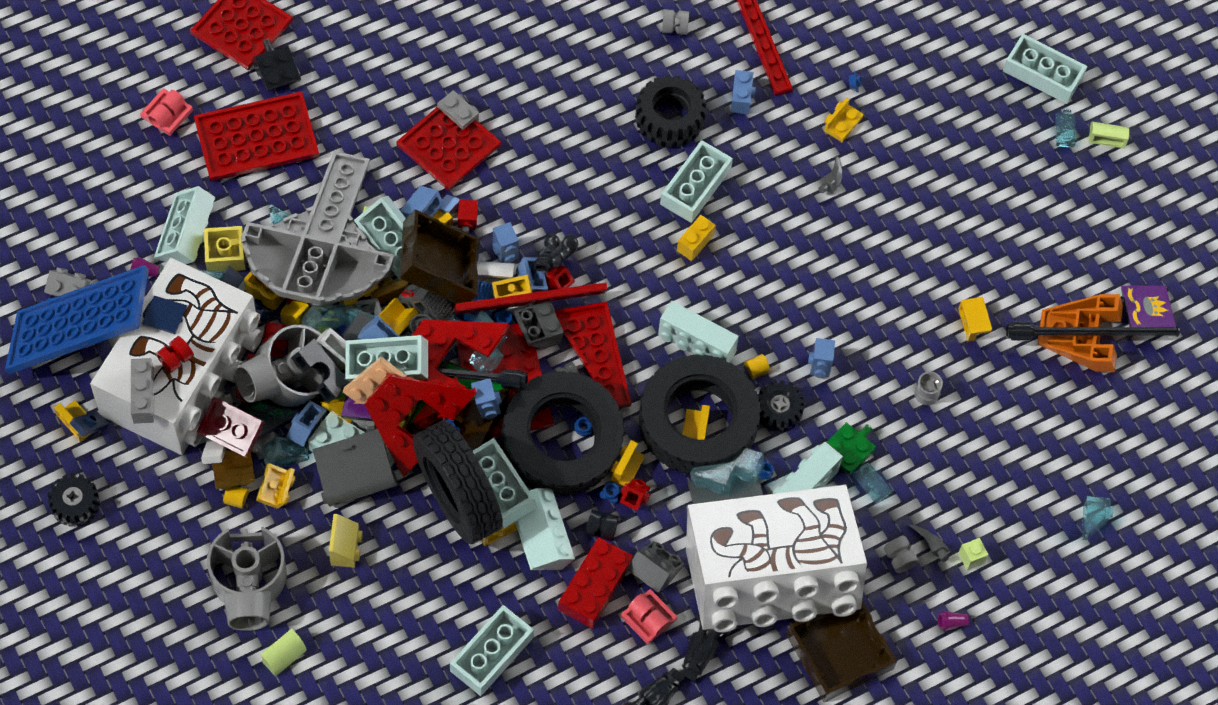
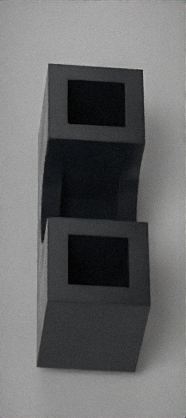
(314, 356)

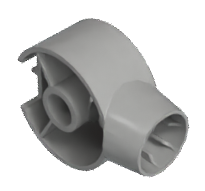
(263, 380)
(248, 606)

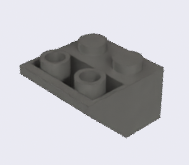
(540, 325)
(655, 566)

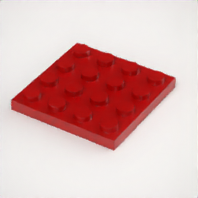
(240, 27)
(446, 149)

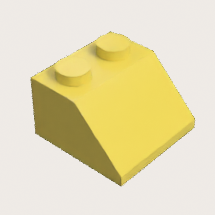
(344, 542)

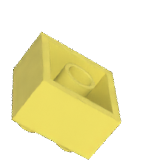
(224, 248)

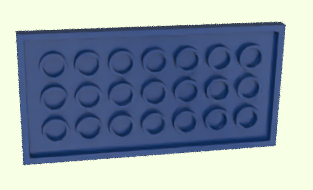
(77, 319)

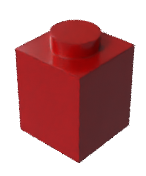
(468, 214)

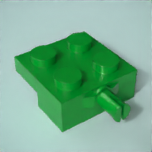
(852, 446)

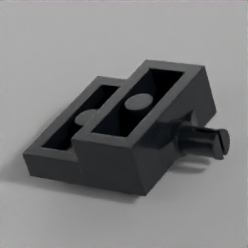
(276, 67)

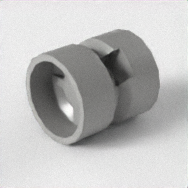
(669, 21)
(928, 388)
(901, 554)

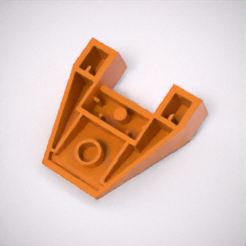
(1083, 313)

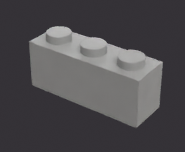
(142, 390)

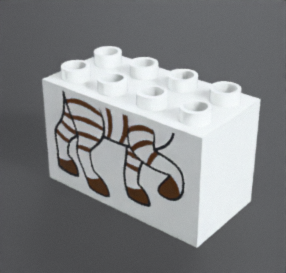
(218, 329)
(775, 558)

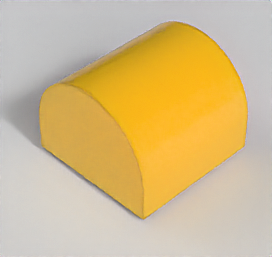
(757, 366)
(236, 496)

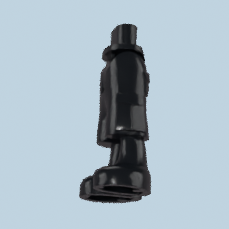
(555, 252)
(700, 652)
(660, 690)

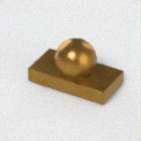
(388, 289)

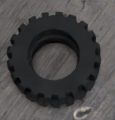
(670, 91)

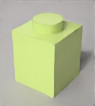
(973, 553)

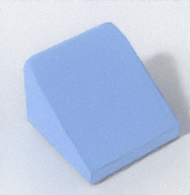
(450, 204)

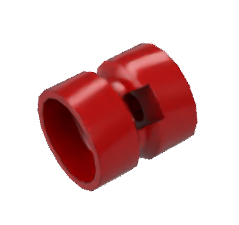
(279, 346)
(173, 355)

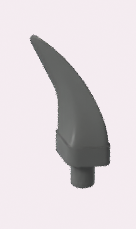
(832, 180)
(936, 545)

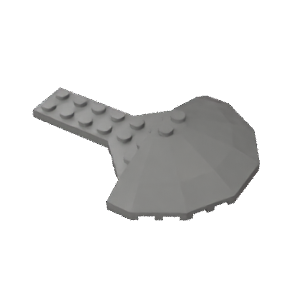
(320, 252)

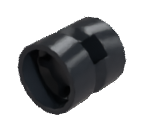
(602, 525)

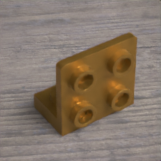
(233, 470)

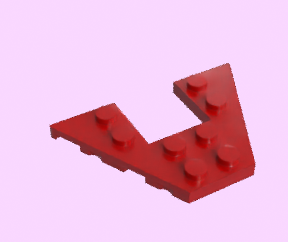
(442, 334)
(397, 397)

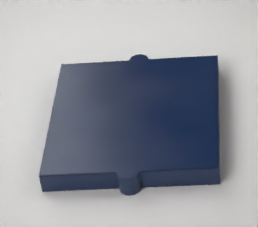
(164, 314)

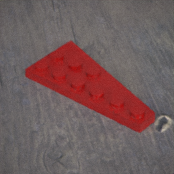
(594, 342)

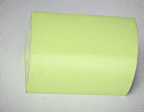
(1108, 135)
(283, 652)

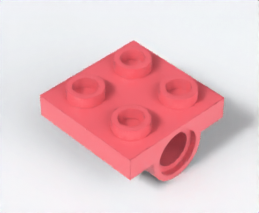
(167, 111)
(648, 616)

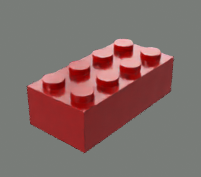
(595, 583)

